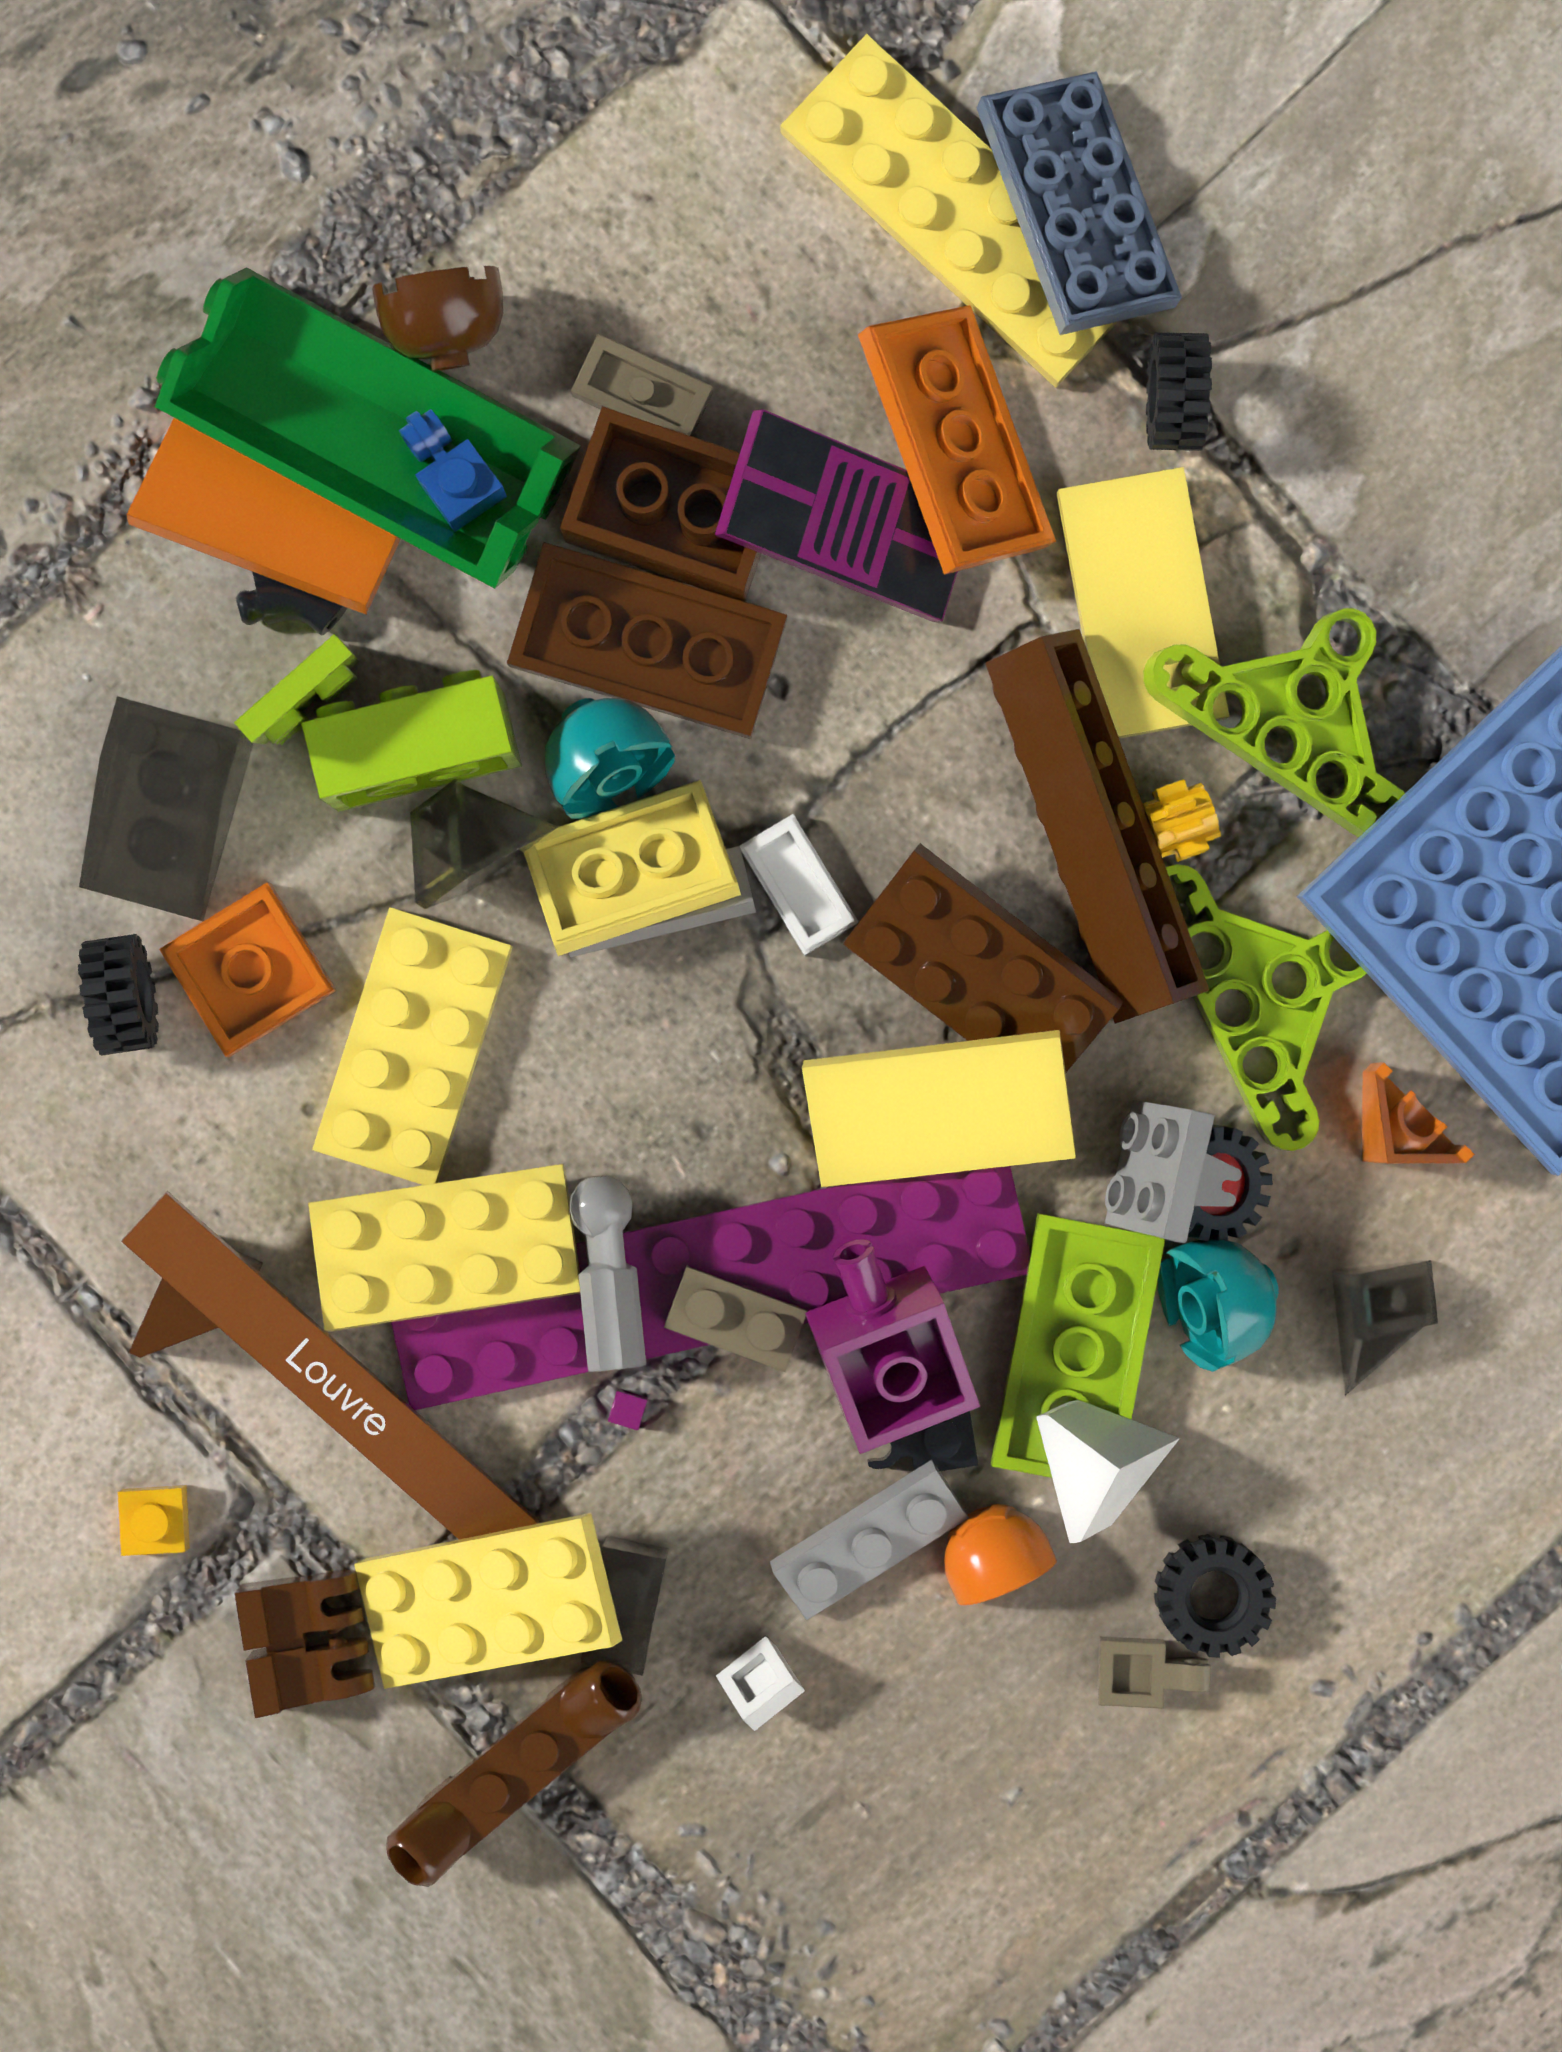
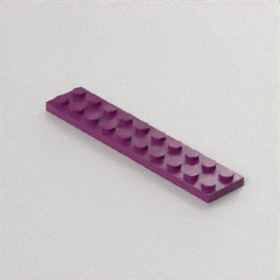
(952, 1223)

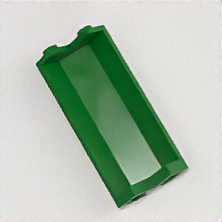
(328, 414)

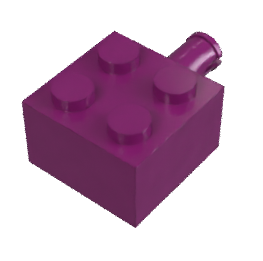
(890, 1351)

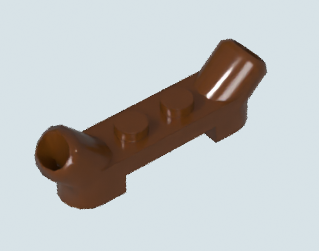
(512, 1770)

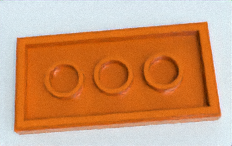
(956, 438)
(259, 520)

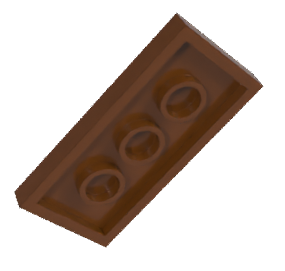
(647, 640)
(977, 960)

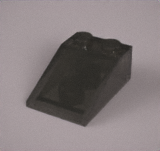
(162, 807)

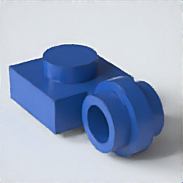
(456, 480)

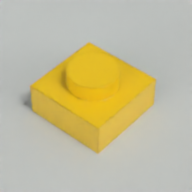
(153, 1520)

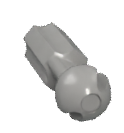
(609, 1284)

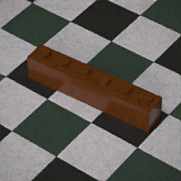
(1096, 823)

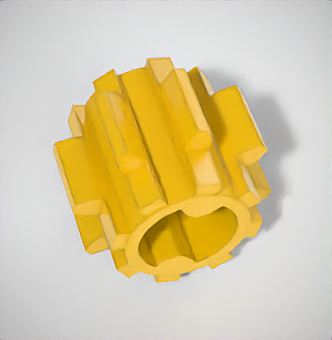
(1182, 819)

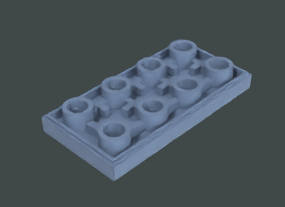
(1078, 202)

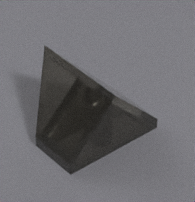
(464, 840)
(1380, 1312)

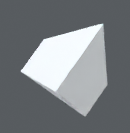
(1098, 1463)

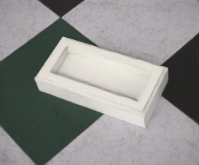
(798, 884)

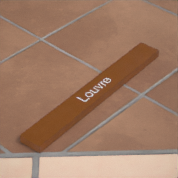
(322, 1372)

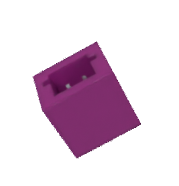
(627, 1409)

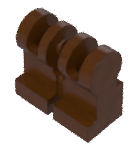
(289, 1670)

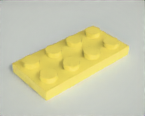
(412, 1047)
(444, 1247)
(488, 1601)

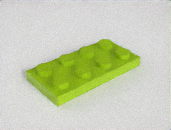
(1075, 1331)

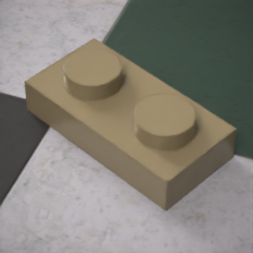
(640, 387)
(735, 1318)

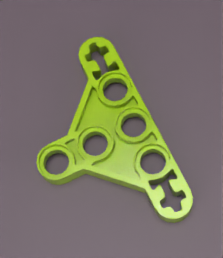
(1270, 700)
(1274, 1022)

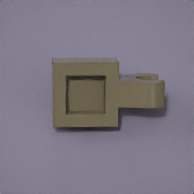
(1136, 1673)

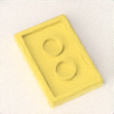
(631, 868)

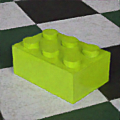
(411, 741)

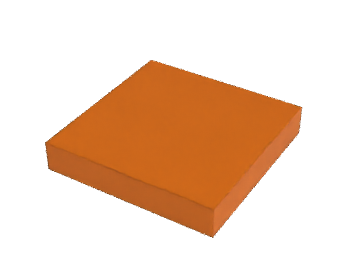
(247, 969)

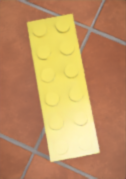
(935, 195)

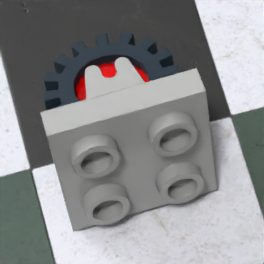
(1185, 1176)

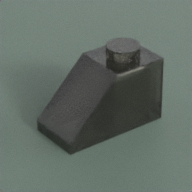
(635, 1584)

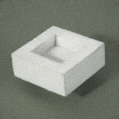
(760, 1683)

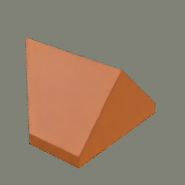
(1400, 1127)

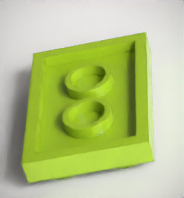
(280, 711)

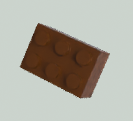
(657, 504)

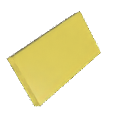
(1138, 589)
(939, 1108)

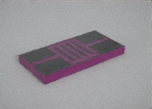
(834, 516)

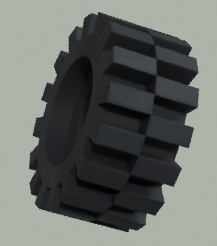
(1178, 391)
(118, 994)
(1251, 1608)

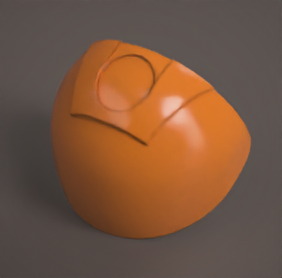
(995, 1554)

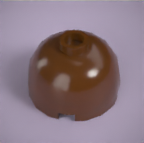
(441, 314)

